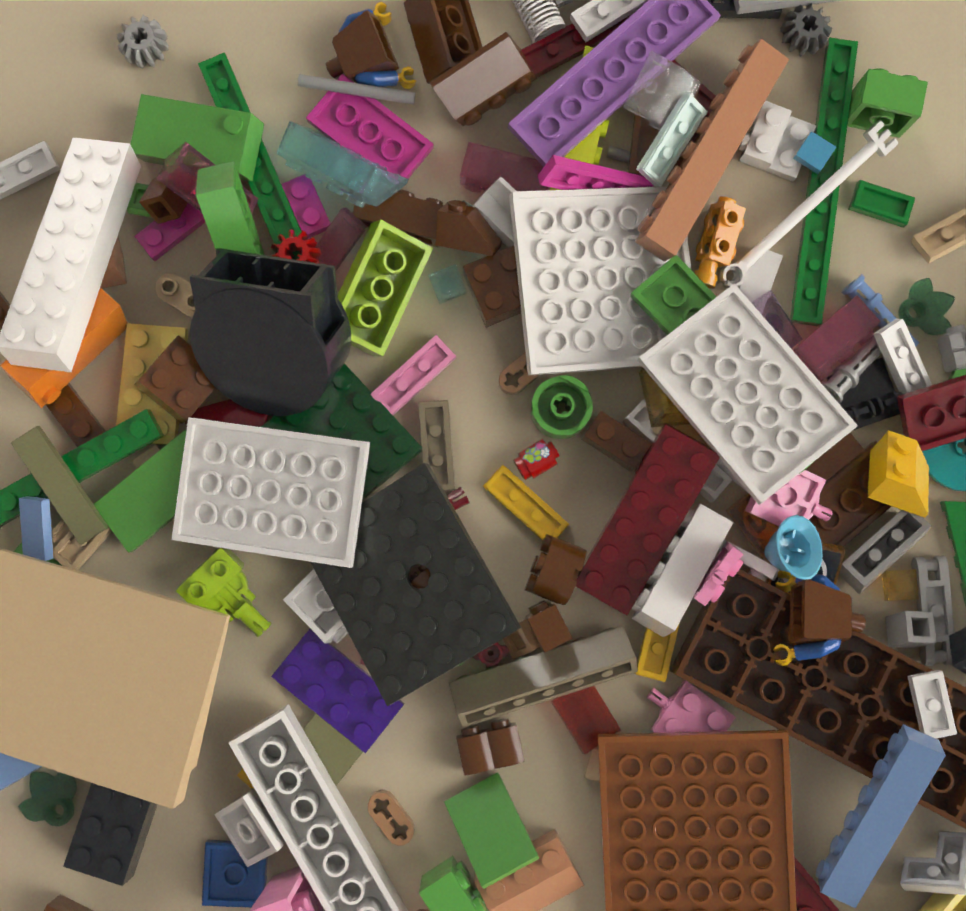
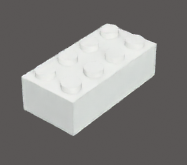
(682, 570)

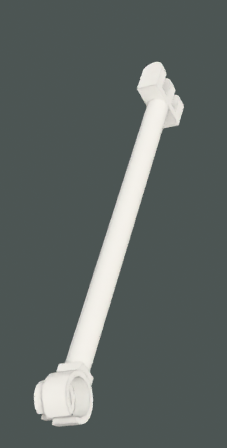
(874, 144)

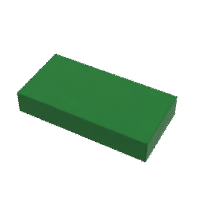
(881, 203)

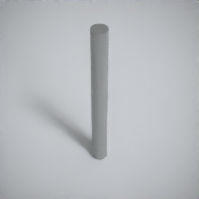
(356, 89)

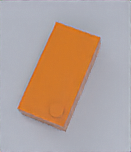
(45, 385)

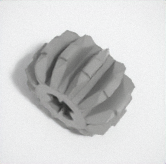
(142, 41)

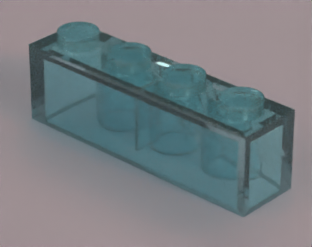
(338, 166)

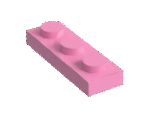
(414, 375)

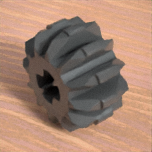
(810, 20)

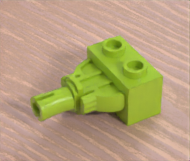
(222, 586)

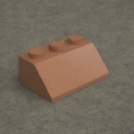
(538, 882)

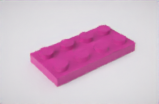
(370, 130)

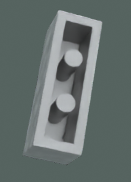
(883, 549)

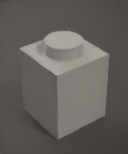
(910, 629)

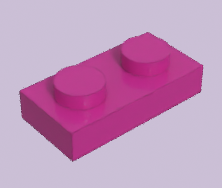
(306, 205)

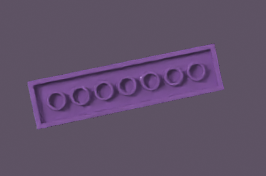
(607, 75)

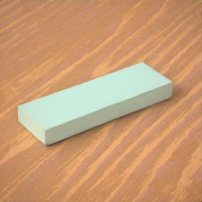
(672, 139)

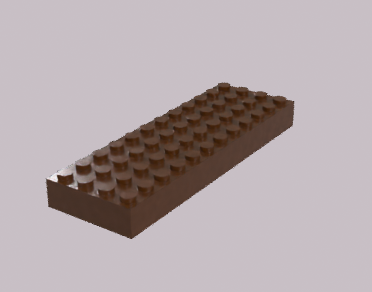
(833, 703)

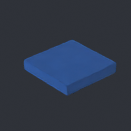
(228, 879)

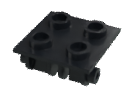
(872, 397)

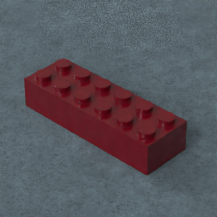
(646, 518)

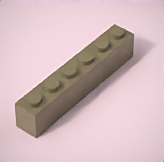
(543, 676)

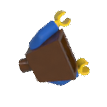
(366, 51)
(818, 617)

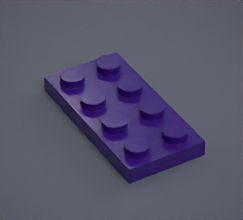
(336, 690)

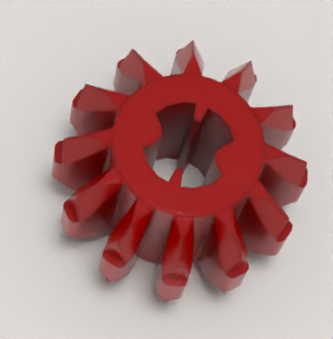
(297, 243)

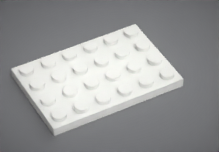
(747, 393)
(271, 491)

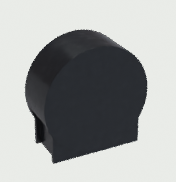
(268, 330)

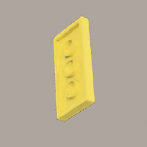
(141, 349)

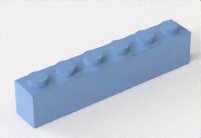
(879, 815)

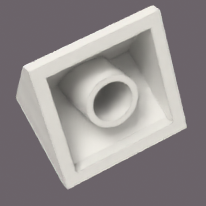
(250, 828)

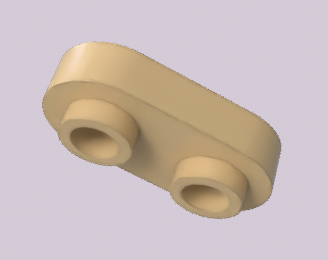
(179, 297)

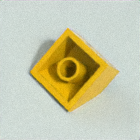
(899, 474)

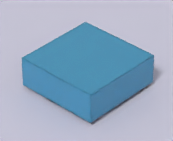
(814, 152)

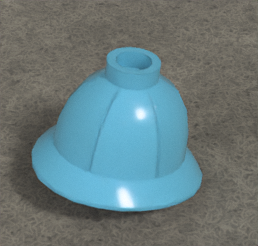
(795, 548)

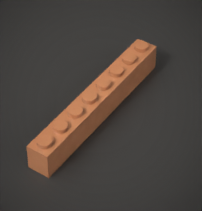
(711, 151)

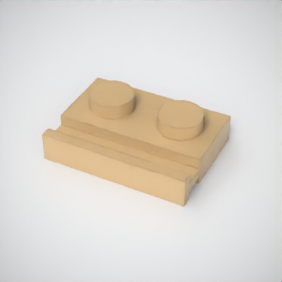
(69, 551)

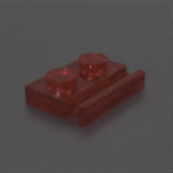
(585, 717)

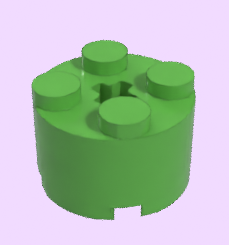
(577, 400)

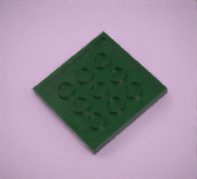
(352, 413)

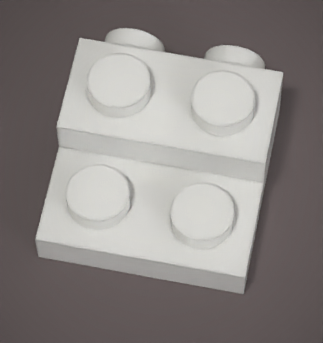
(775, 141)
(316, 609)

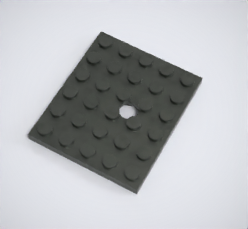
(407, 631)

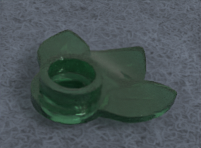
(929, 307)
(46, 794)

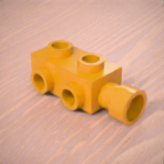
(719, 238)

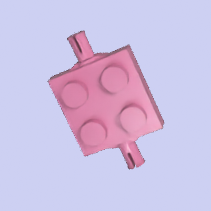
(796, 497)
(724, 564)
(689, 711)

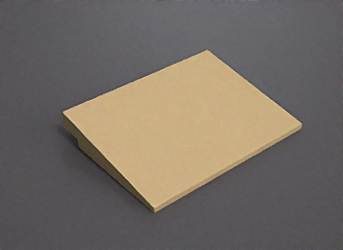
(104, 678)

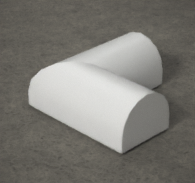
(939, 874)

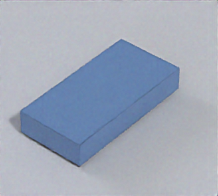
(36, 527)

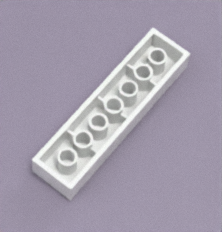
(69, 255)
(313, 816)

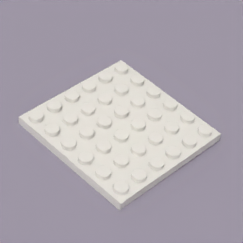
(578, 275)

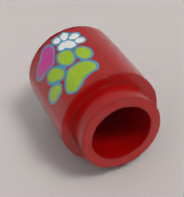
(536, 459)

